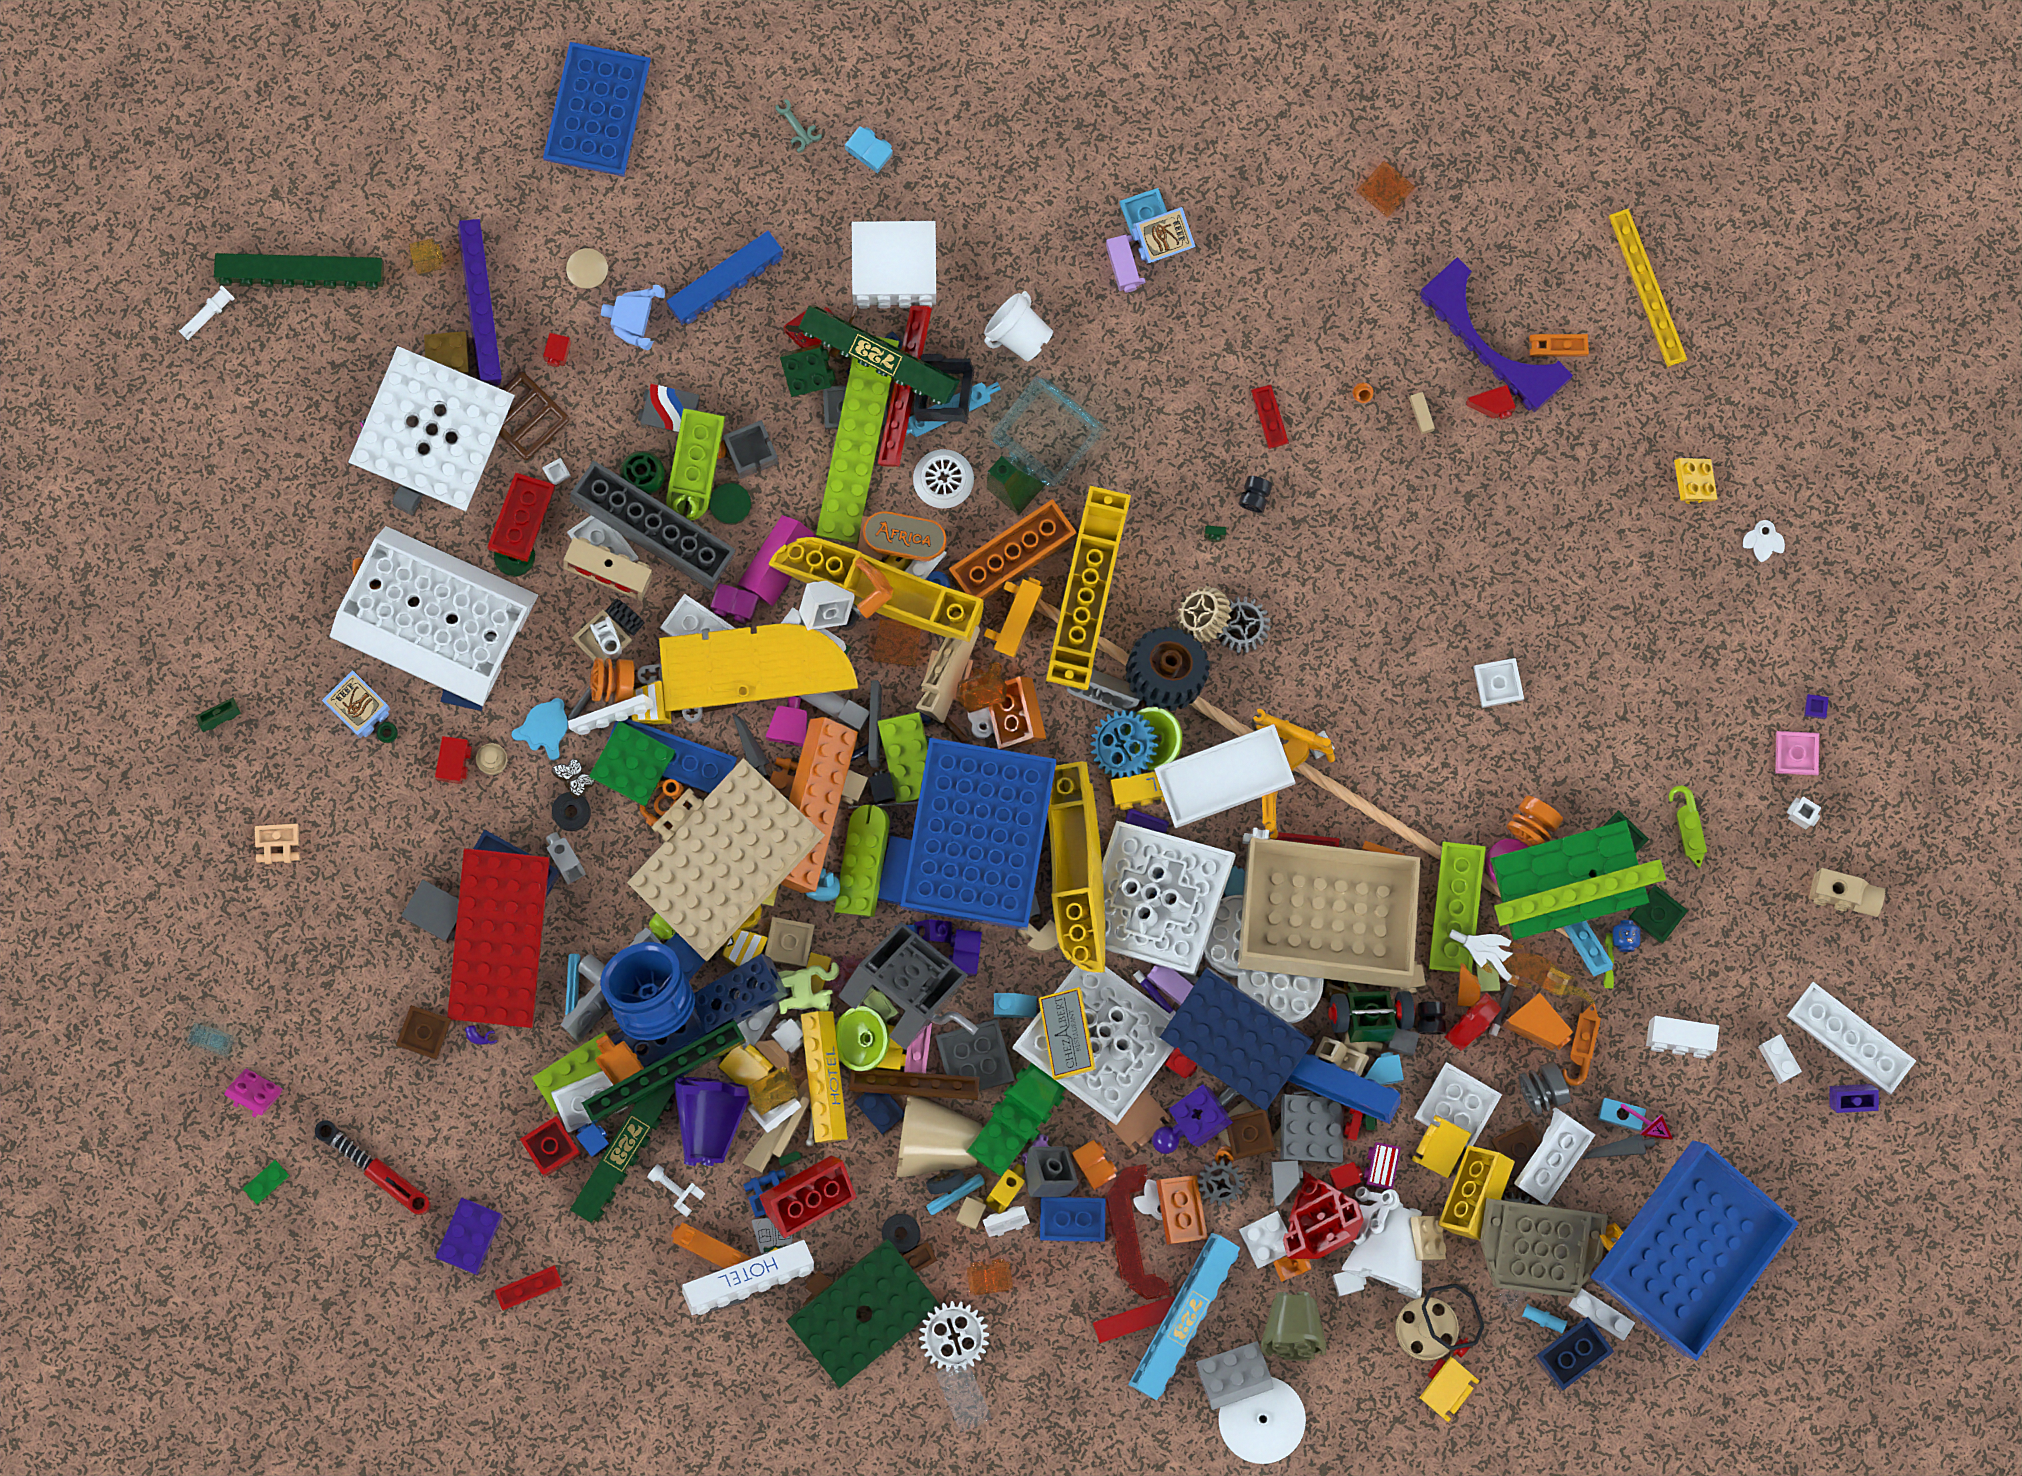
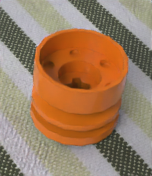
(608, 680)
(1536, 820)

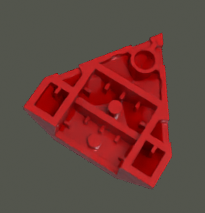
(1320, 1220)

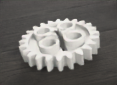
(973, 1330)

